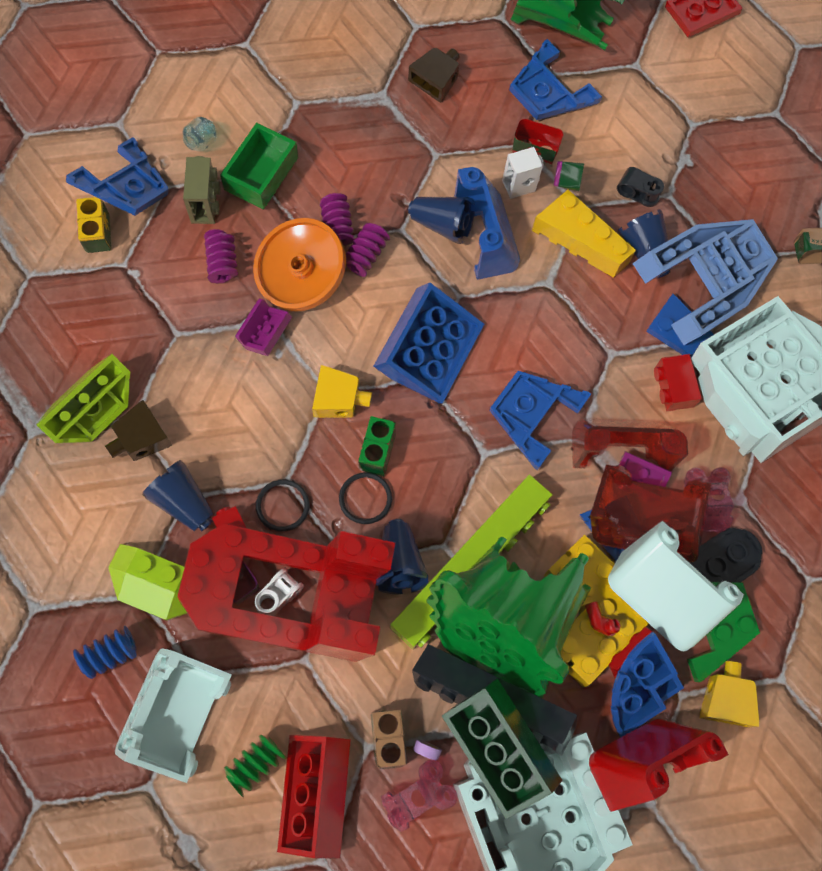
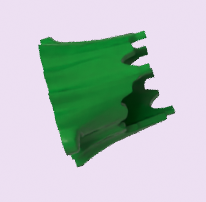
(572, 17)
(508, 620)

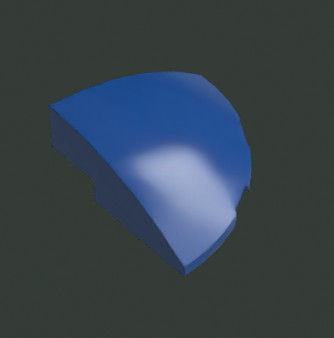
(643, 685)

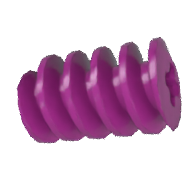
(337, 216)
(365, 248)
(220, 256)

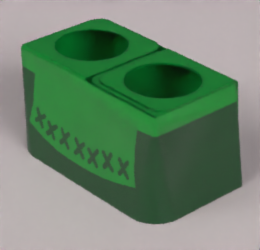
(376, 467)

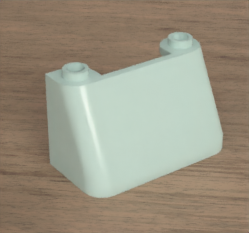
(670, 590)
(171, 714)

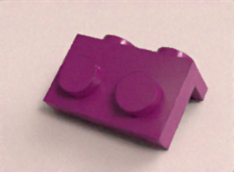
(262, 328)
(644, 471)

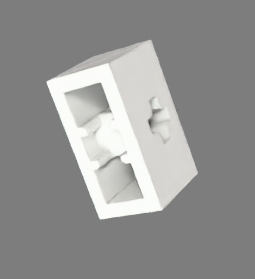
(522, 172)

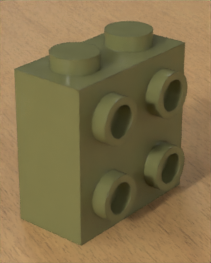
(201, 190)

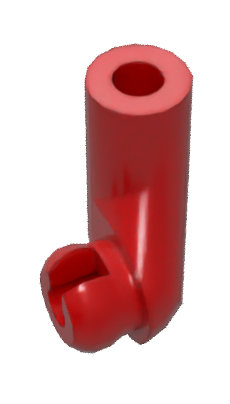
(600, 623)

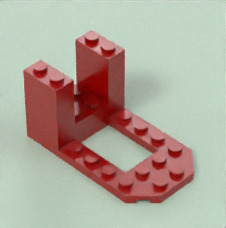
(341, 601)

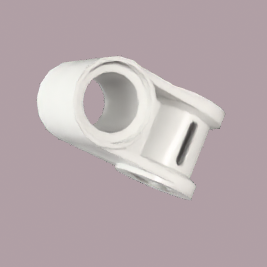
(278, 592)

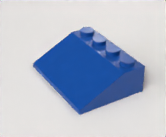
(429, 343)

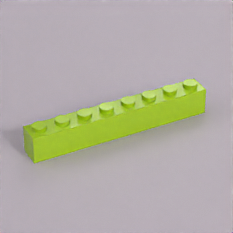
(507, 522)

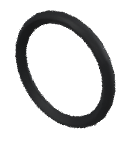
(365, 475)
(283, 482)

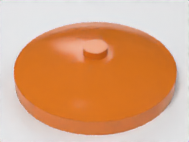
(299, 264)

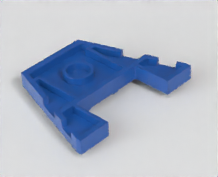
(543, 93)
(130, 188)
(524, 406)

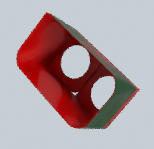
(537, 131)

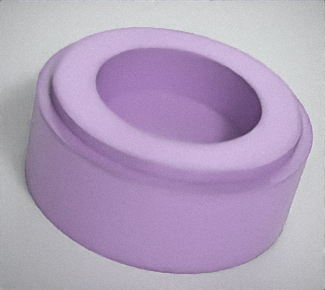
(427, 750)

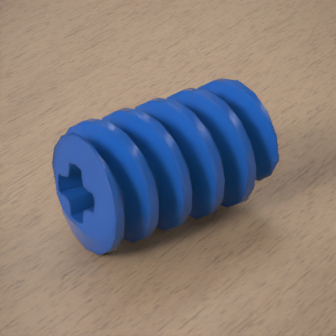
(106, 654)

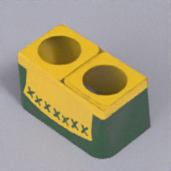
(95, 242)

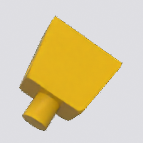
(338, 394)
(731, 698)

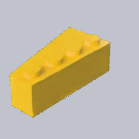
(584, 233)

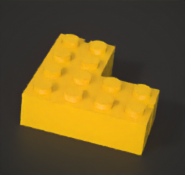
(585, 646)

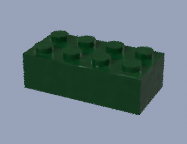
(502, 749)

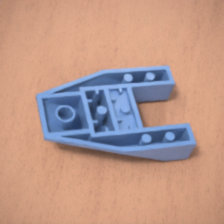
(730, 261)

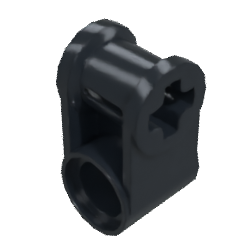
(638, 185)

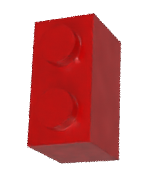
(677, 382)

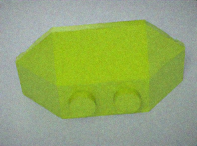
(89, 404)
(147, 582)

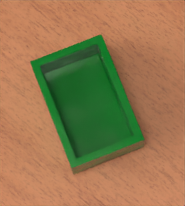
(259, 165)

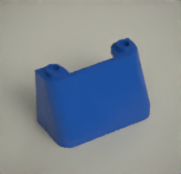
(497, 243)

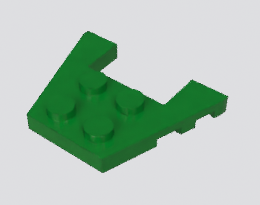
(726, 638)

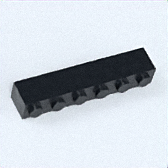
(458, 680)

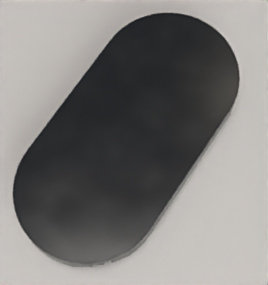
(729, 556)

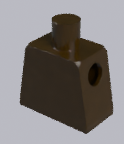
(435, 72)
(138, 434)

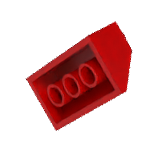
(314, 796)

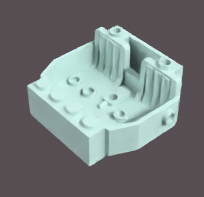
(749, 394)
(548, 839)

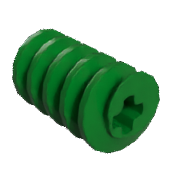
(253, 763)

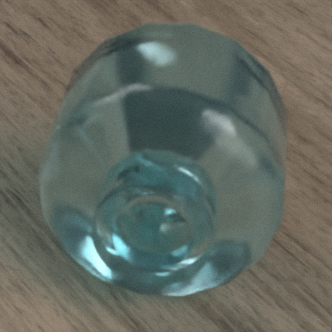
(199, 134)

